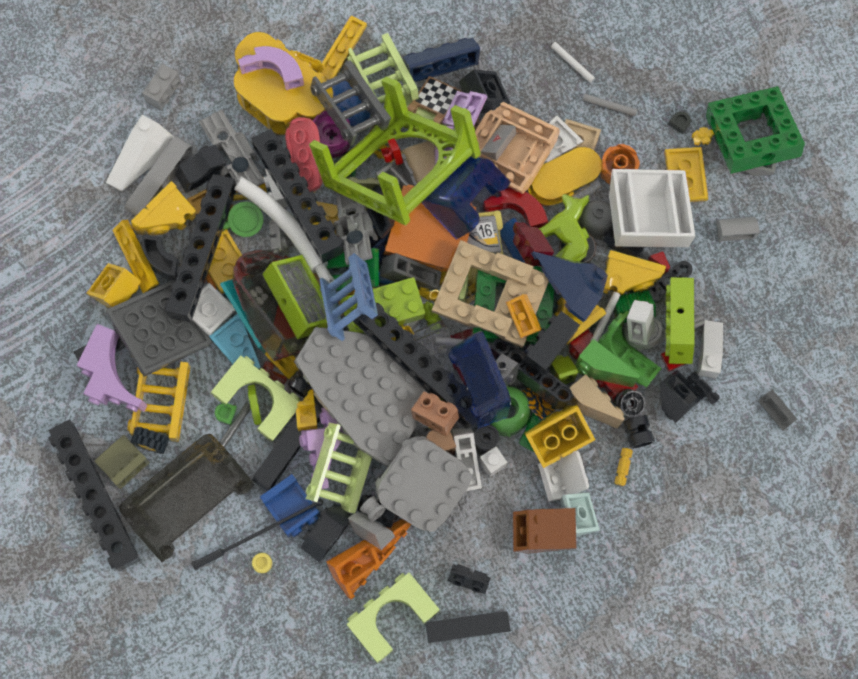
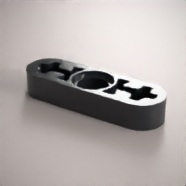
(683, 264)

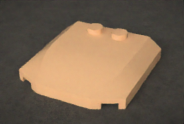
(527, 149)

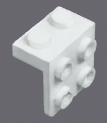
(564, 477)

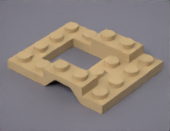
(520, 280)

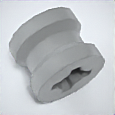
(373, 508)

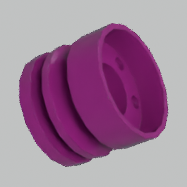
(327, 129)

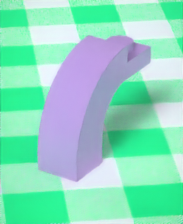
(276, 60)

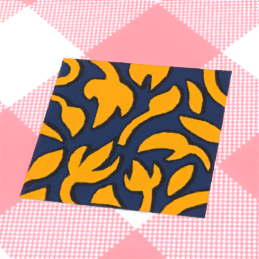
(537, 404)

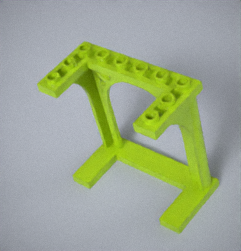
(393, 204)

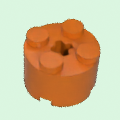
(618, 155)

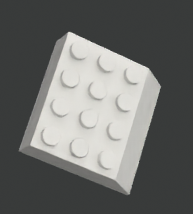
(651, 208)

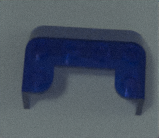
(453, 197)

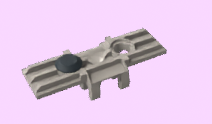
(234, 146)
(359, 229)

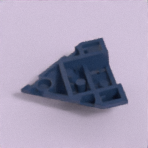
(576, 281)

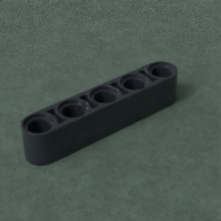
(534, 382)

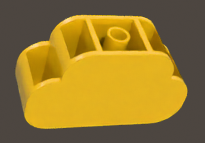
(264, 92)

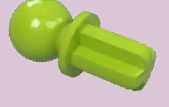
(430, 317)

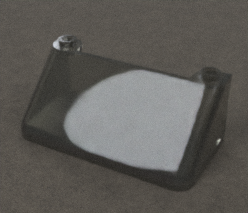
(183, 494)

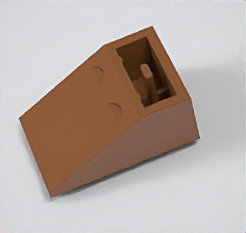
(544, 530)

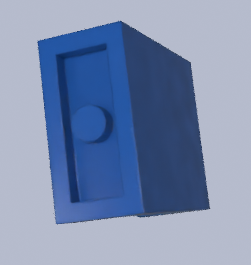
(287, 499)

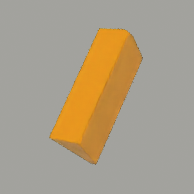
(523, 315)

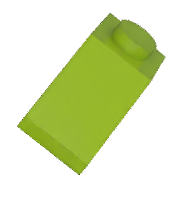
(563, 369)

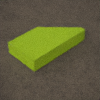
(254, 404)

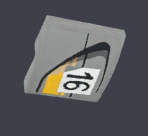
(486, 235)

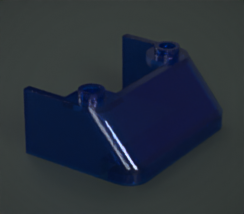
(483, 379)

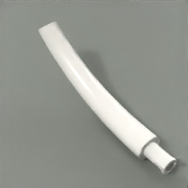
(286, 223)

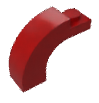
(523, 203)

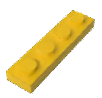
(339, 51)
(135, 256)

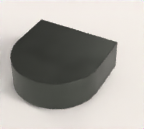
(680, 121)

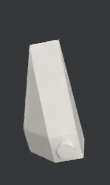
(139, 153)

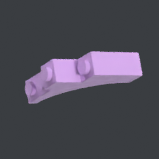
(99, 364)
(313, 439)

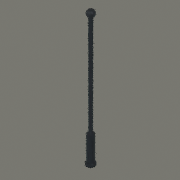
(220, 552)

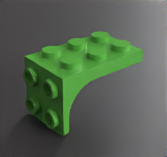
(615, 342)

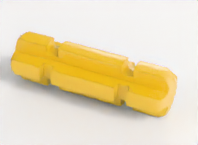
(315, 63)
(623, 466)

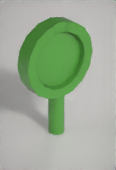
(245, 219)

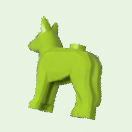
(568, 230)

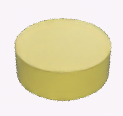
(262, 563)

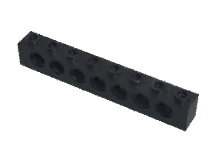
(324, 249)
(185, 309)
(410, 364)
(128, 555)

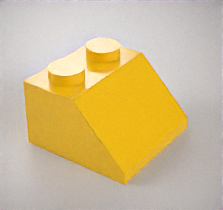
(113, 286)

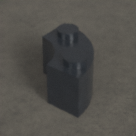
(200, 168)
(158, 258)
(326, 532)

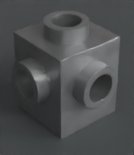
(508, 369)

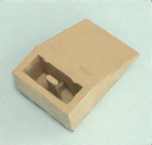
(595, 403)

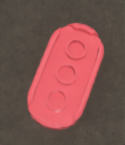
(298, 137)

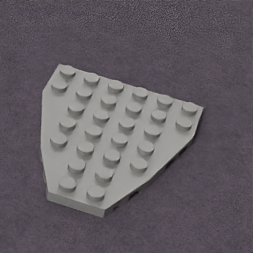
(362, 390)

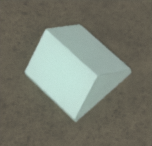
(585, 515)

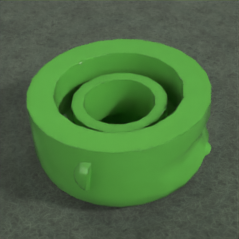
(515, 424)

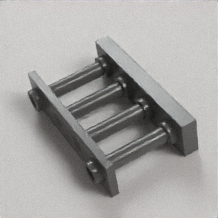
(359, 88)

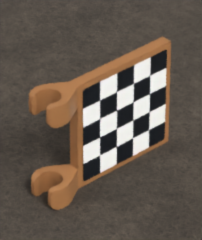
(434, 98)

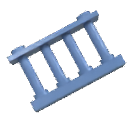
(363, 296)

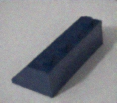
(442, 59)

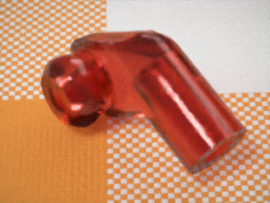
(268, 367)

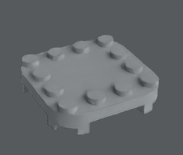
(423, 483)

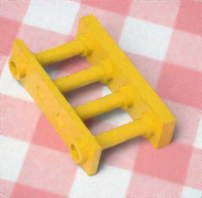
(176, 411)

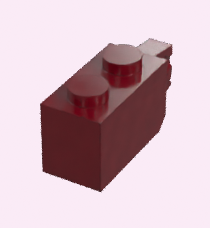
(528, 240)

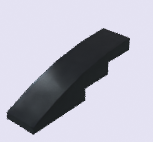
(467, 627)

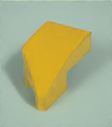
(306, 413)

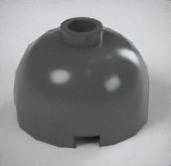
(596, 218)

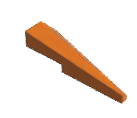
(358, 562)

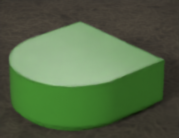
(225, 413)

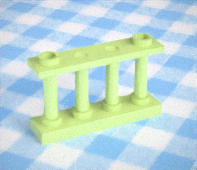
(393, 60)
(354, 482)

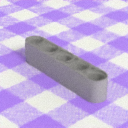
(159, 175)

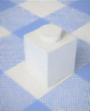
(493, 461)

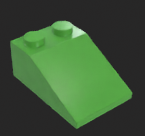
(605, 366)

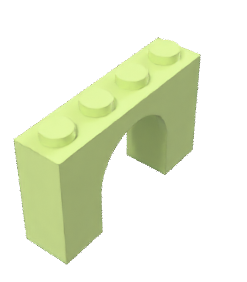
(244, 373)
(405, 591)

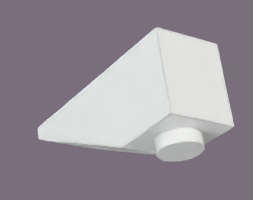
(711, 350)
(467, 454)

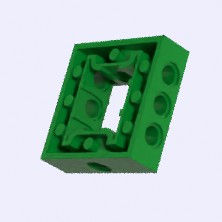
(740, 155)
(485, 297)

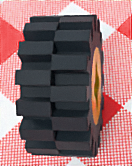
(149, 440)

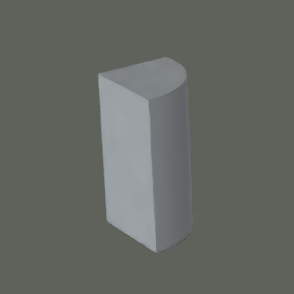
(737, 229)
(370, 531)

